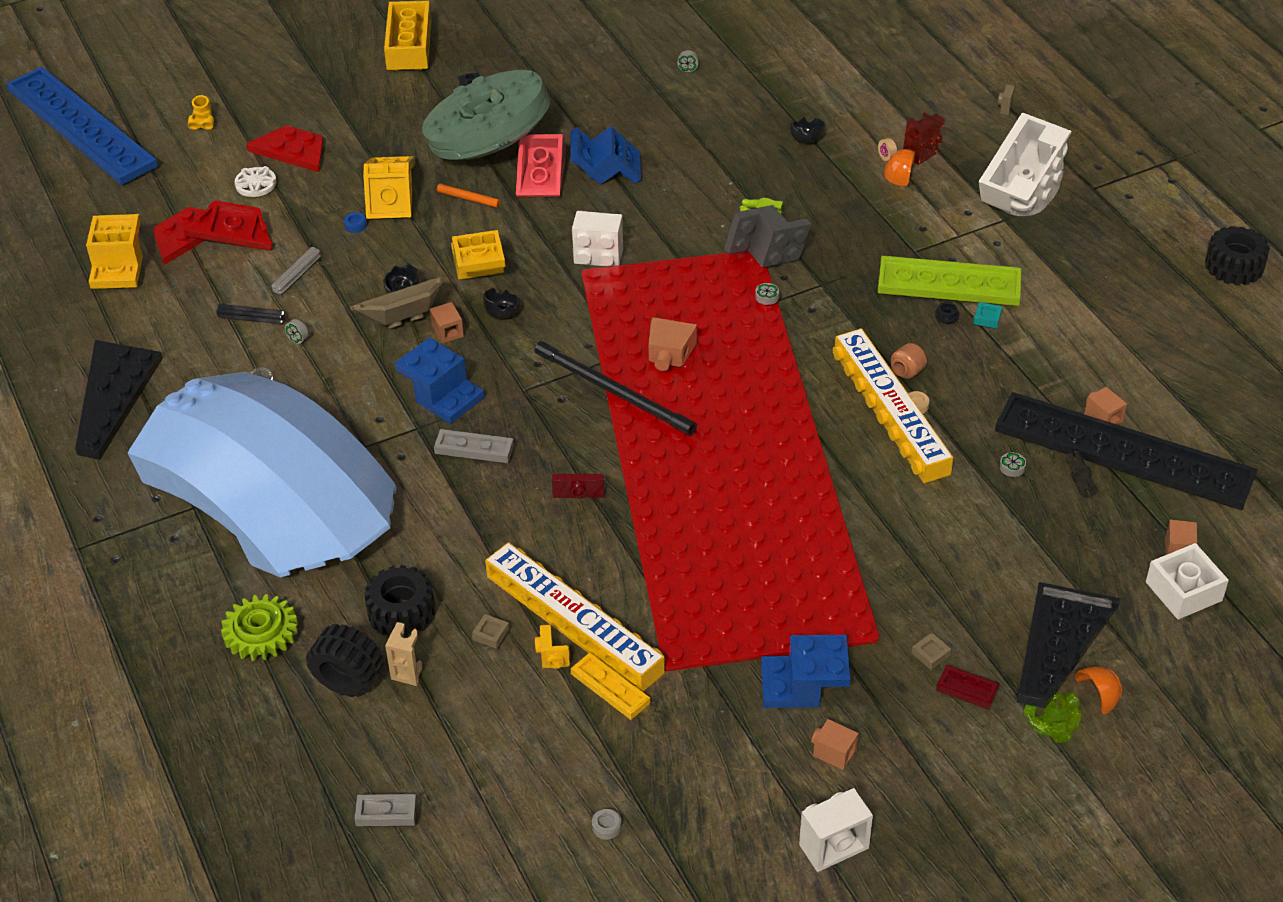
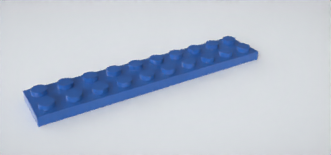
(82, 125)

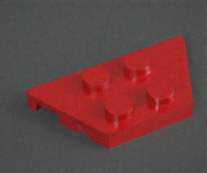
(290, 146)
(231, 225)
(171, 236)

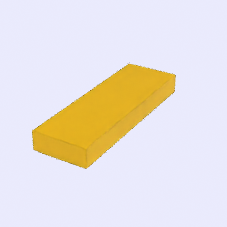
(610, 686)

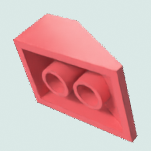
(541, 165)

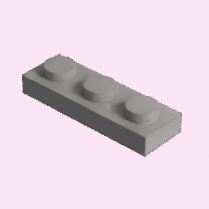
(474, 446)

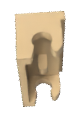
(402, 656)

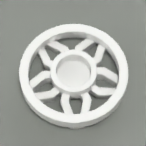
(255, 181)

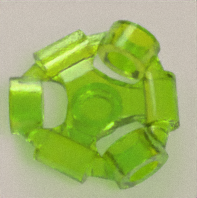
(1062, 720)

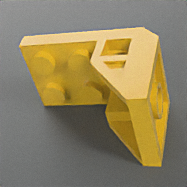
(388, 187)

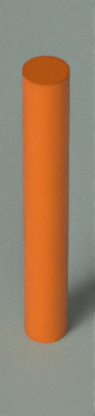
(467, 195)

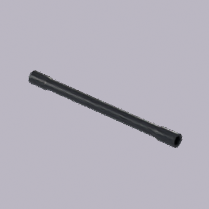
(674, 419)

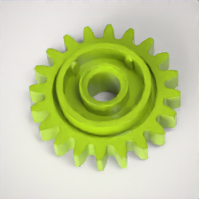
(259, 627)

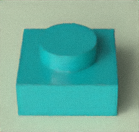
(988, 315)

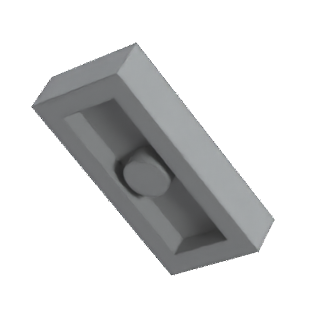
(386, 810)

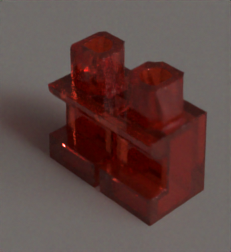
(923, 136)

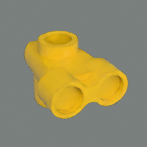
(201, 114)

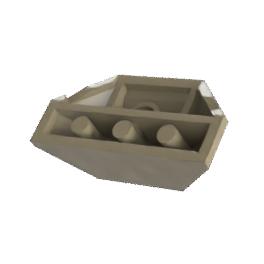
(400, 304)

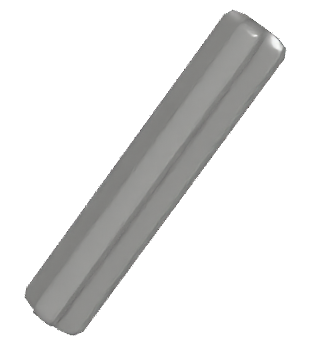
(296, 270)

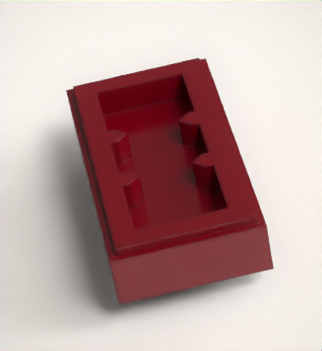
(578, 485)
(967, 687)

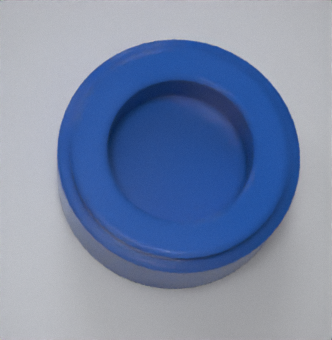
(355, 222)

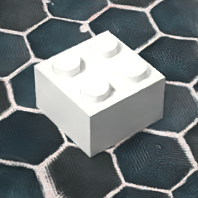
(597, 238)
(1186, 581)
(835, 829)

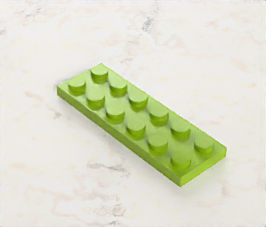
(950, 280)

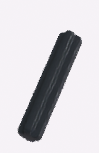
(250, 314)

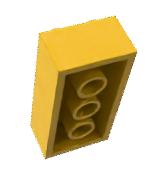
(408, 35)

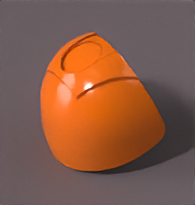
(899, 167)
(1106, 683)

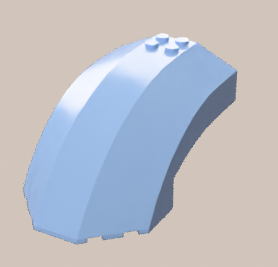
(267, 470)

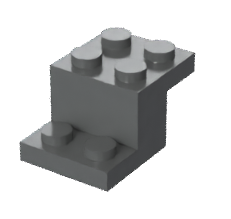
(767, 235)

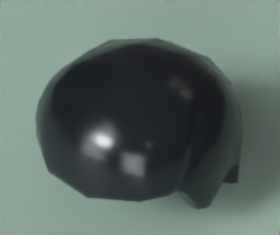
(807, 131)
(400, 278)
(500, 305)

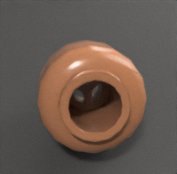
(908, 361)

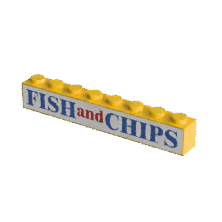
(893, 406)
(575, 616)

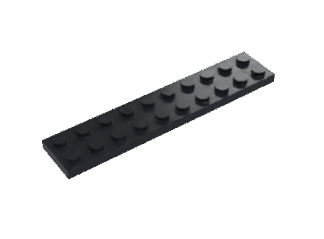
(1127, 450)

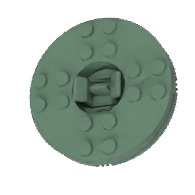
(486, 115)

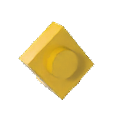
(551, 656)

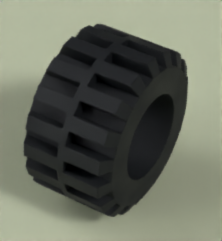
(1237, 255)
(400, 585)
(345, 660)

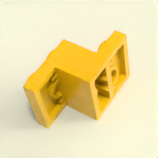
(114, 251)
(478, 254)

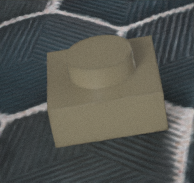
(1005, 99)
(490, 631)
(931, 651)

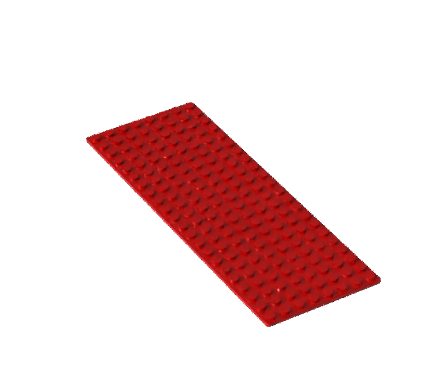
(743, 513)

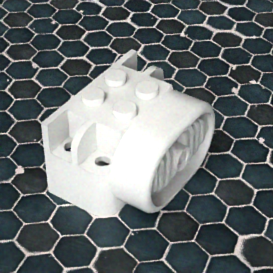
(1026, 167)

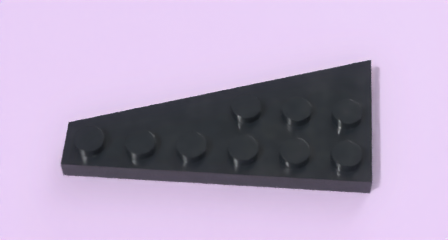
(113, 386)
(1060, 634)

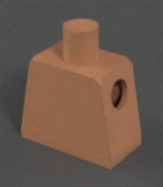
(671, 342)

